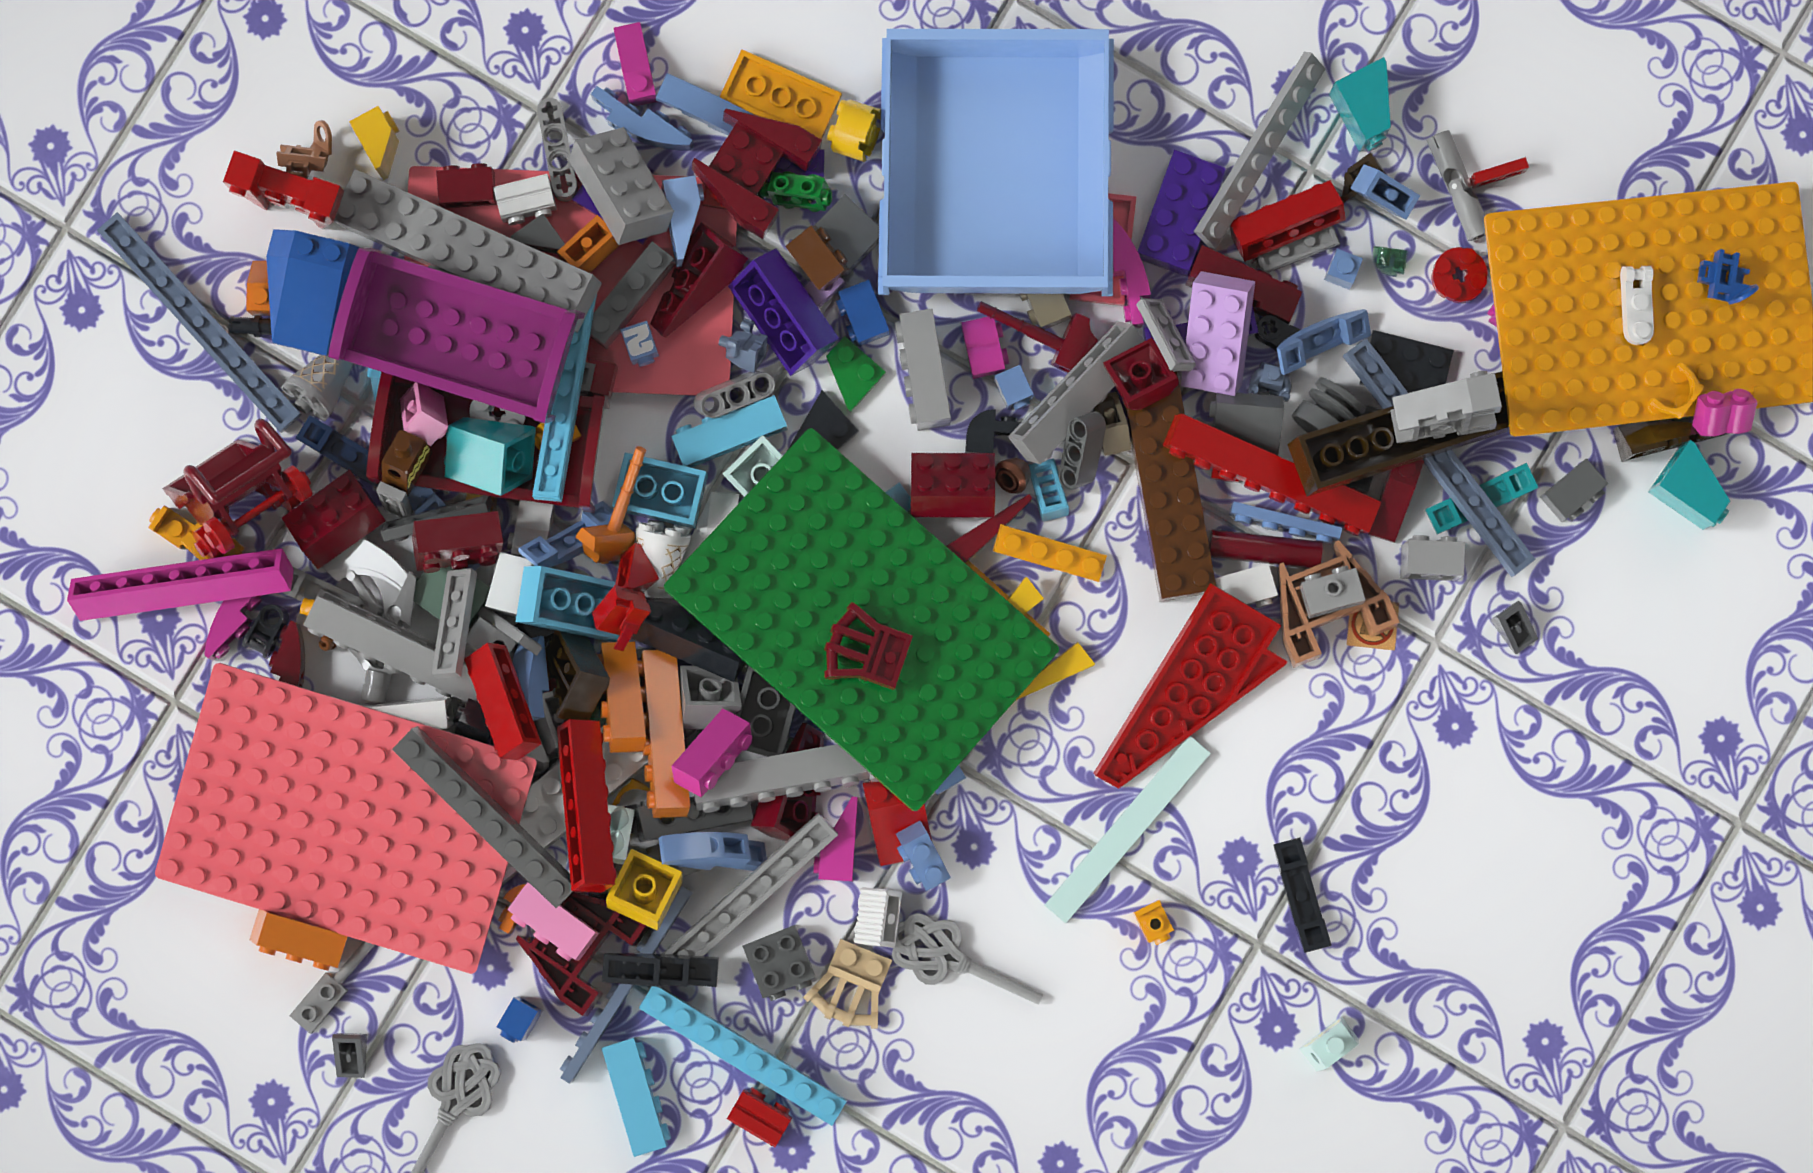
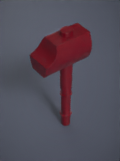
(1069, 349)

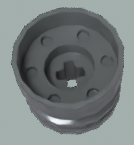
(1332, 406)

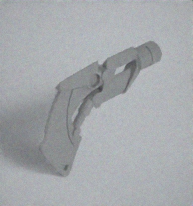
(397, 592)

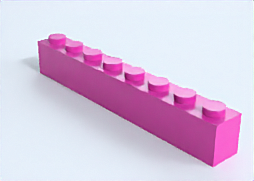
(180, 584)

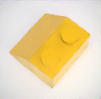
(378, 138)

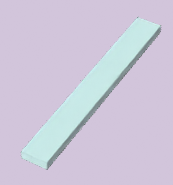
(1127, 829)

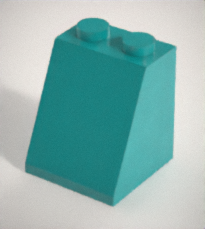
(1364, 104)
(489, 454)
(1691, 488)

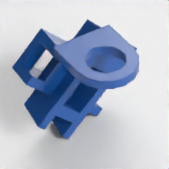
(1733, 289)

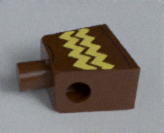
(408, 458)

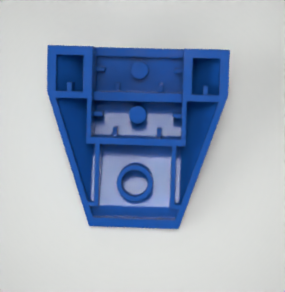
(306, 288)

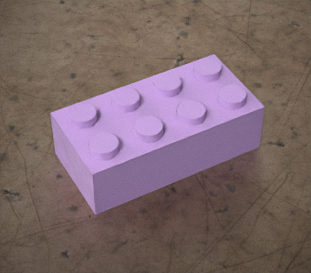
(1218, 332)

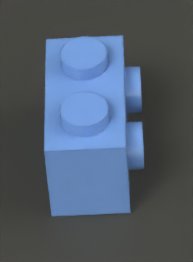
(923, 856)

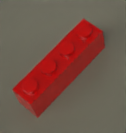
(1287, 220)
(502, 701)

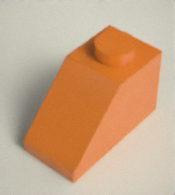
(257, 290)

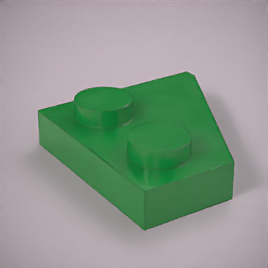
(853, 372)

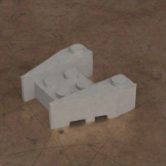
(1452, 407)

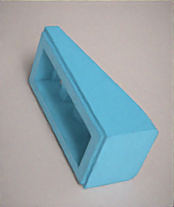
(1054, 511)

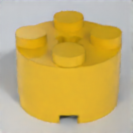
(855, 130)

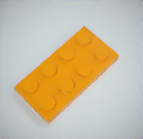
(780, 94)

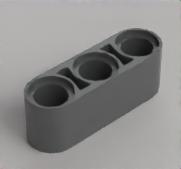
(1082, 450)

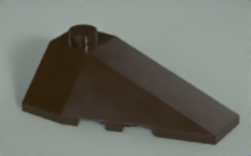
(1653, 437)

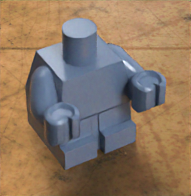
(744, 347)
(1270, 379)

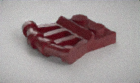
(884, 657)

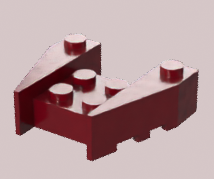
(748, 162)
(564, 974)

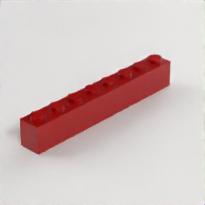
(1267, 472)

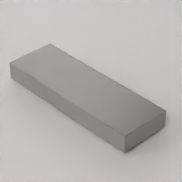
(1298, 250)
(1166, 334)
(394, 500)
(510, 630)

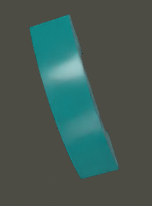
(1499, 490)

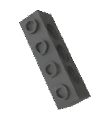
(653, 828)

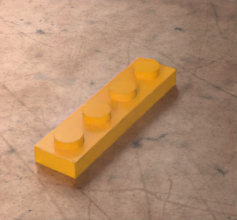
(1049, 553)

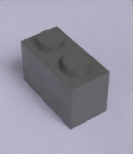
(1574, 490)

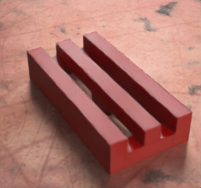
(1499, 173)

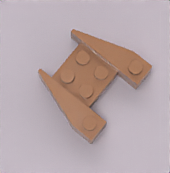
(1297, 627)

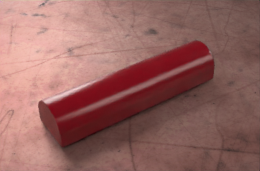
(1265, 549)

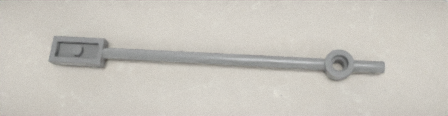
(327, 992)

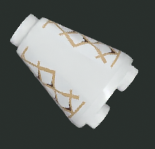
(664, 549)

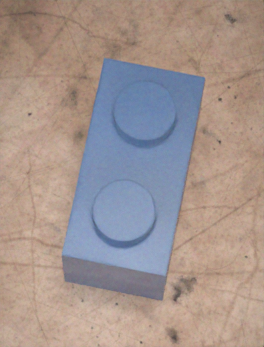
(1385, 192)

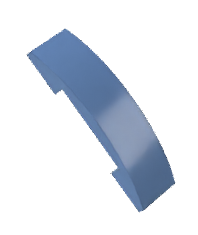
(1322, 336)
(564, 544)

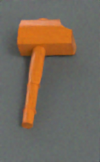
(610, 541)

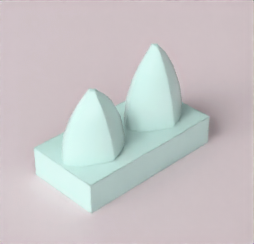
(620, 831)

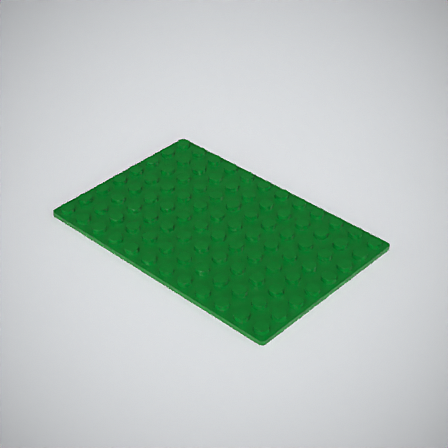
(831, 537)

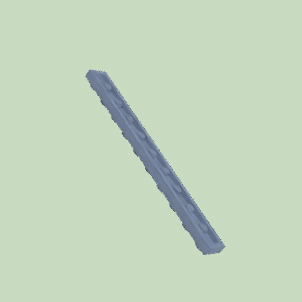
(199, 322)
(1446, 467)

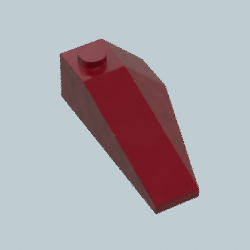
(705, 271)
(789, 814)

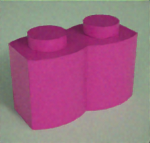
(983, 347)
(1724, 413)

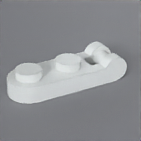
(1637, 304)

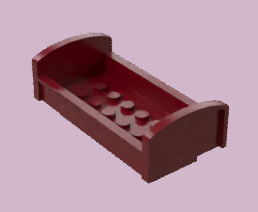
(582, 459)

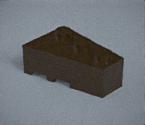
(577, 674)

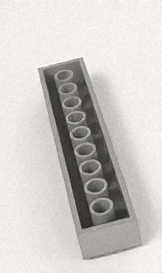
(460, 245)

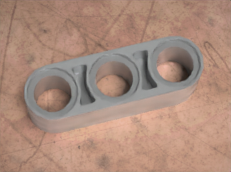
(747, 394)

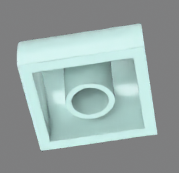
(752, 465)

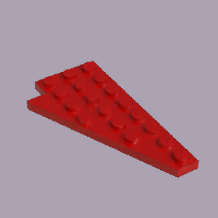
(1206, 671)

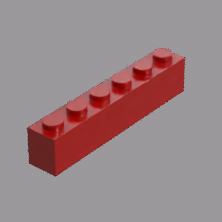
(586, 806)

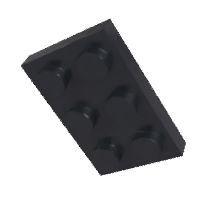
(1412, 361)

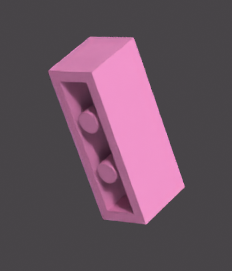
(552, 924)

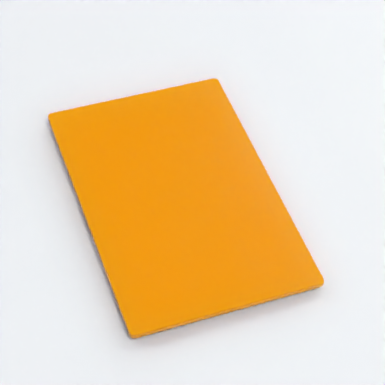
(1563, 305)

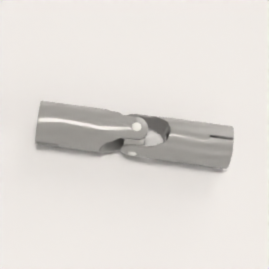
(1463, 198)

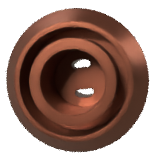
(1012, 475)

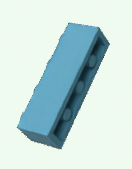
(729, 432)
(635, 1097)

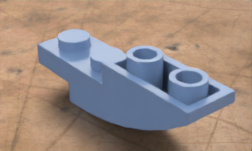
(649, 129)
(712, 849)

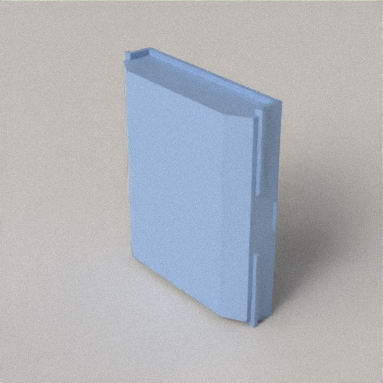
(996, 161)

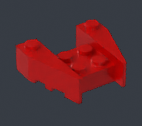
(264, 184)

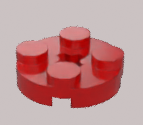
(1466, 260)

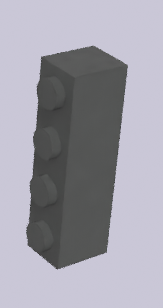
(630, 294)

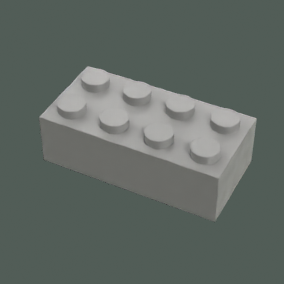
(621, 185)
(925, 371)

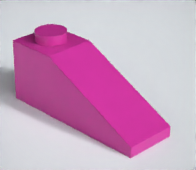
(635, 64)
(837, 857)

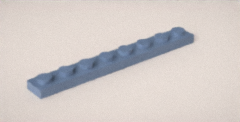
(618, 994)

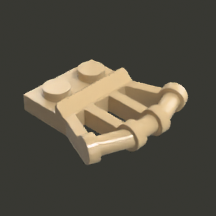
(857, 967)

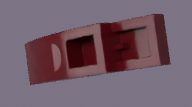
(290, 658)

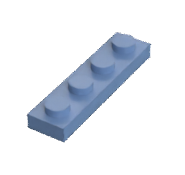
(1296, 525)

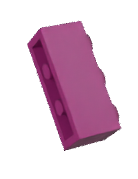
(712, 753)

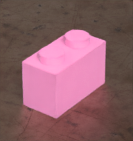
(424, 413)

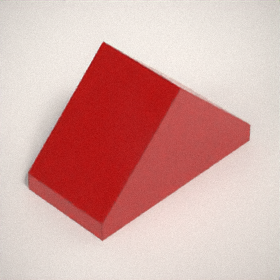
(635, 570)

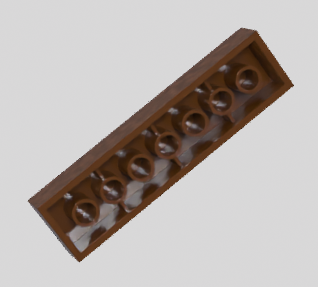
(1170, 503)

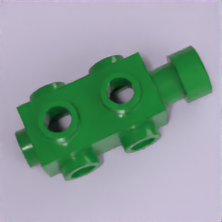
(801, 189)

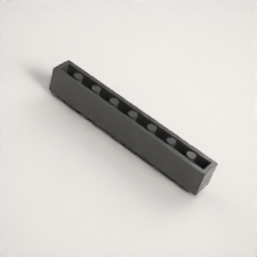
(485, 815)

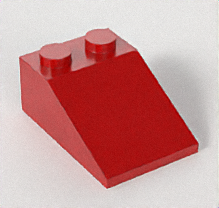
(889, 817)

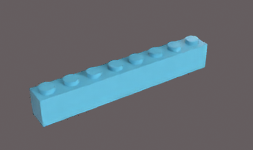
(743, 1054)

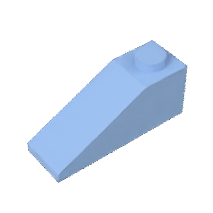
(685, 198)

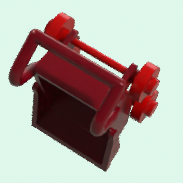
(229, 478)

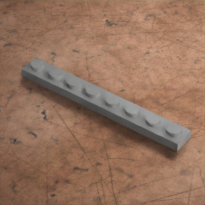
(1259, 150)
(755, 888)

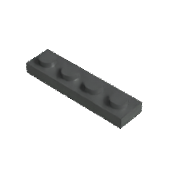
(403, 527)

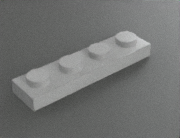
(454, 623)

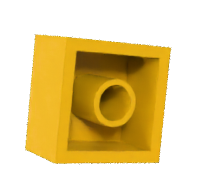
(644, 889)

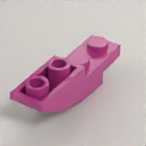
(1135, 281)
(229, 624)

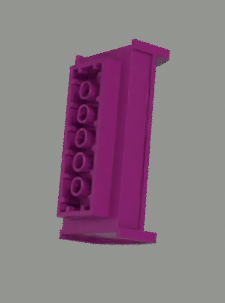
(453, 334)

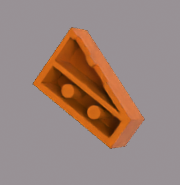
(297, 940)

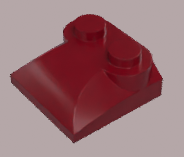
(1141, 375)

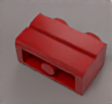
(760, 1117)

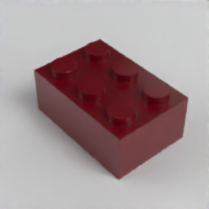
(953, 485)
(333, 519)
(457, 541)

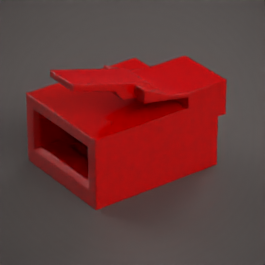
(621, 614)

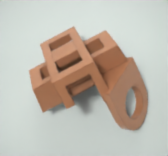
(307, 159)

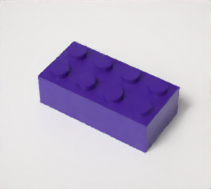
(1180, 205)
(783, 311)

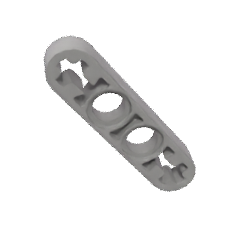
(557, 149)

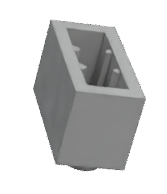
(1332, 592)

